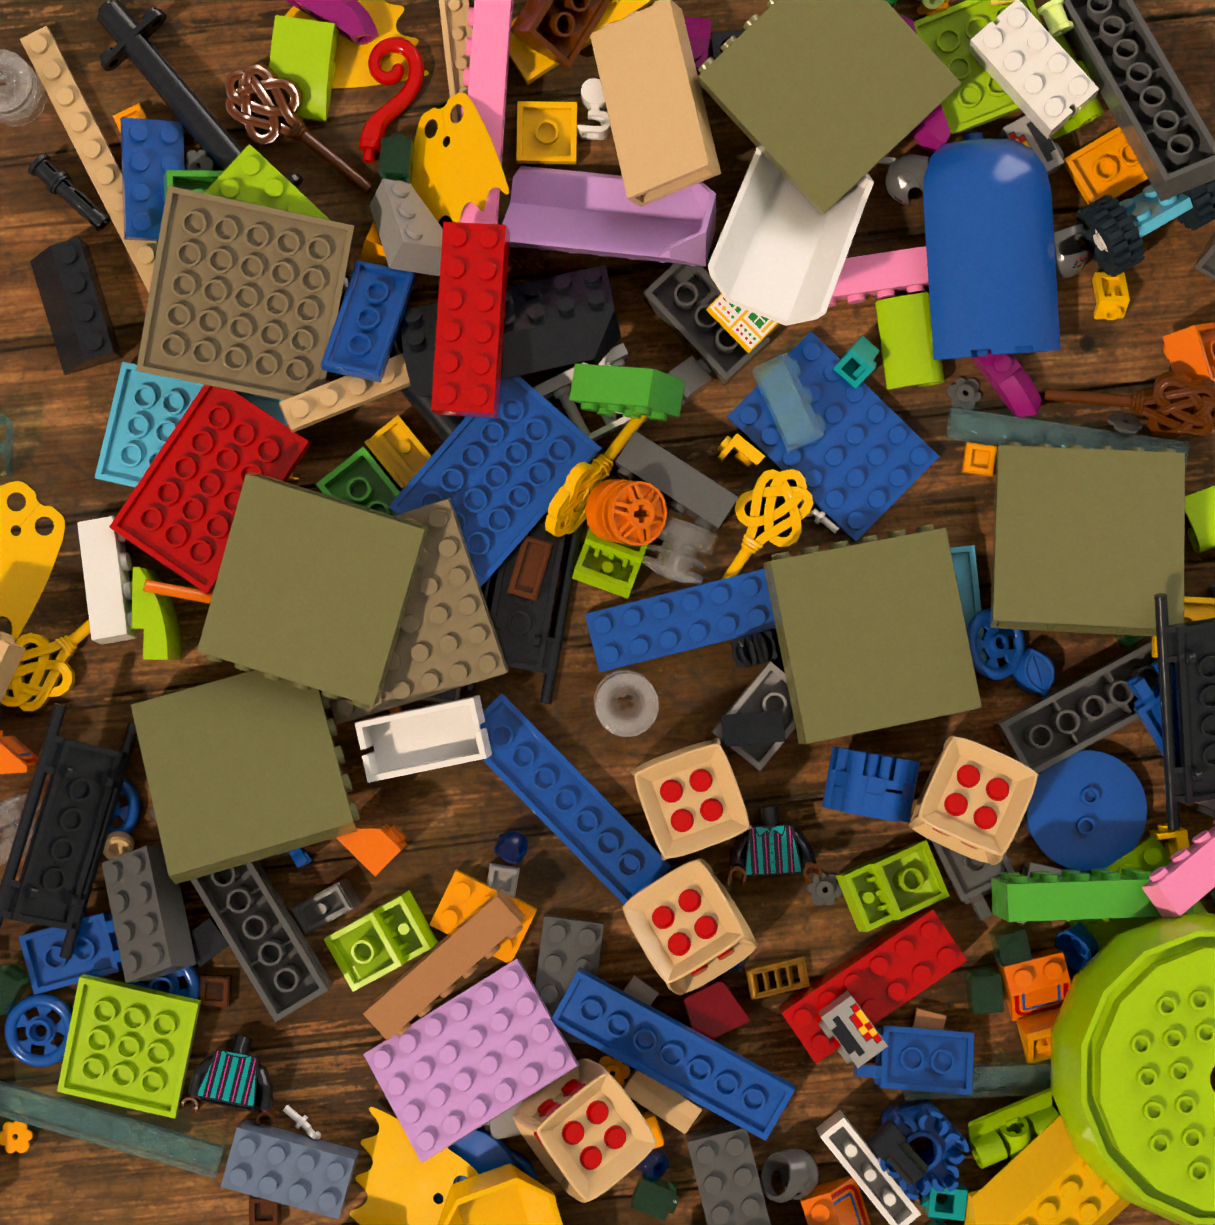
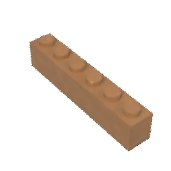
(444, 964)

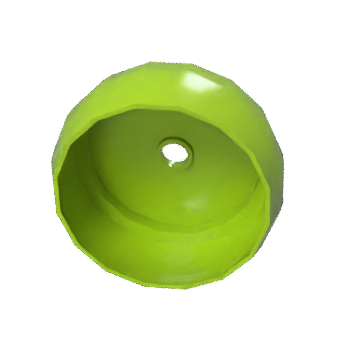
(1138, 1065)

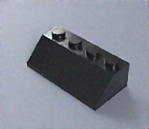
(75, 306)

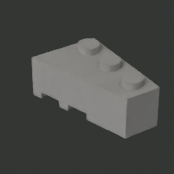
(406, 228)

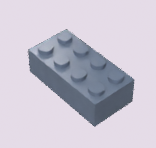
(290, 1168)

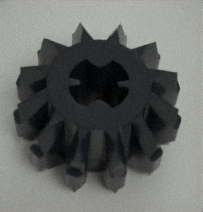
(756, 648)

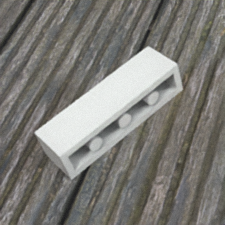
(106, 581)
(865, 1170)

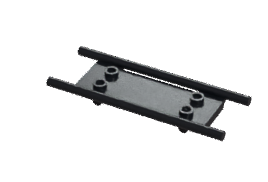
(525, 623)
(1193, 651)
(67, 832)

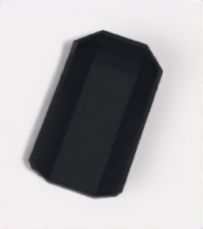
(545, 327)

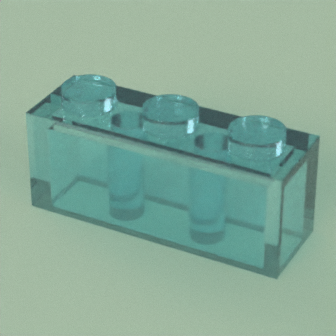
(789, 402)

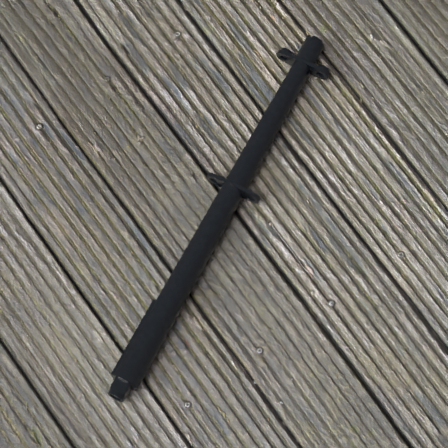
(210, 134)

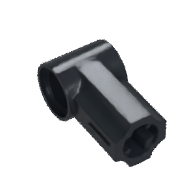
(892, 1146)

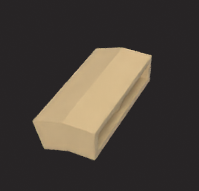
(662, 1101)

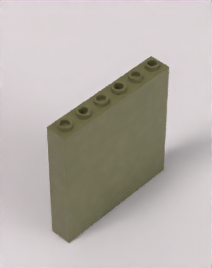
(826, 89)
(1087, 538)
(312, 590)
(871, 634)
(242, 772)

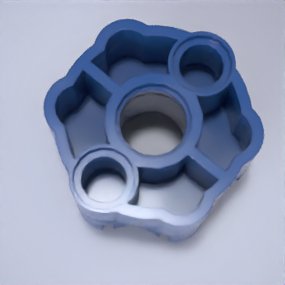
(870, 784)
(943, 1151)

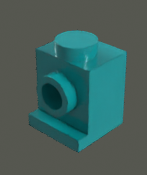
(857, 362)
(951, 1208)

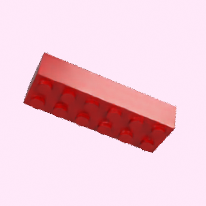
(470, 319)
(877, 978)

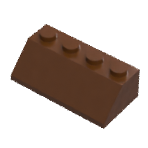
(558, 26)

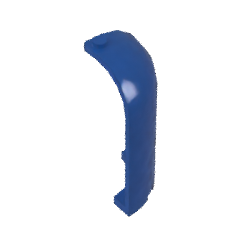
(990, 250)

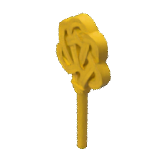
(777, 488)
(569, 504)
(59, 667)

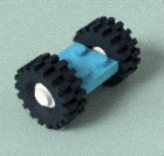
(1117, 226)

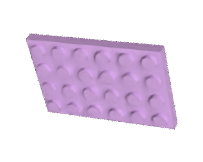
(470, 1060)

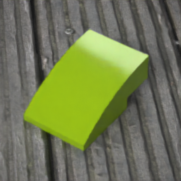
(306, 55)
(609, 565)
(157, 618)
(892, 886)
(381, 941)

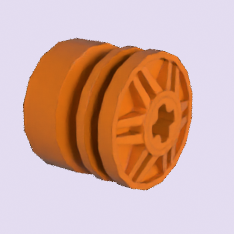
(626, 511)

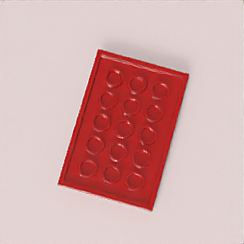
(195, 482)

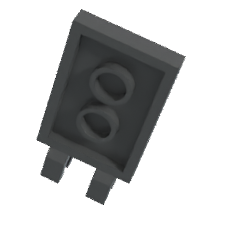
(971, 877)

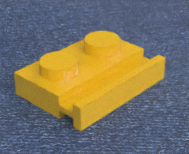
(398, 451)

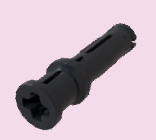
(59, 183)

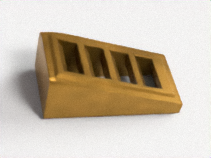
(764, 968)

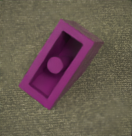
(699, 36)

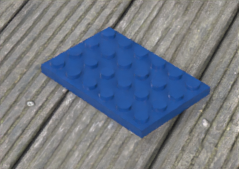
(865, 450)
(500, 472)

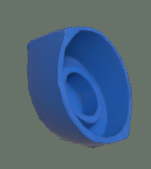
(1035, 672)
(1077, 945)

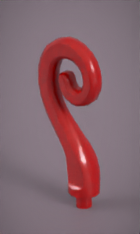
(379, 121)

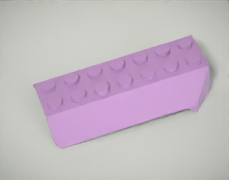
(594, 217)

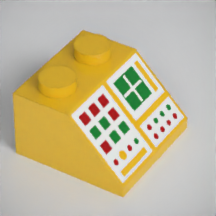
(744, 326)

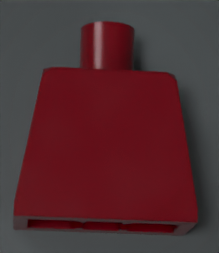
(714, 1009)

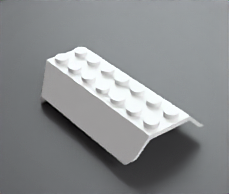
(779, 251)

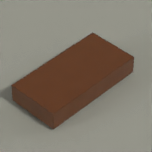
(530, 567)

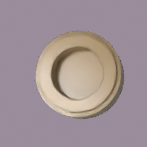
(118, 844)

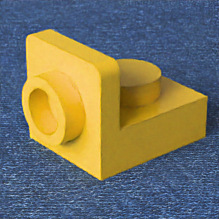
(1110, 296)
(745, 454)
(1176, 838)

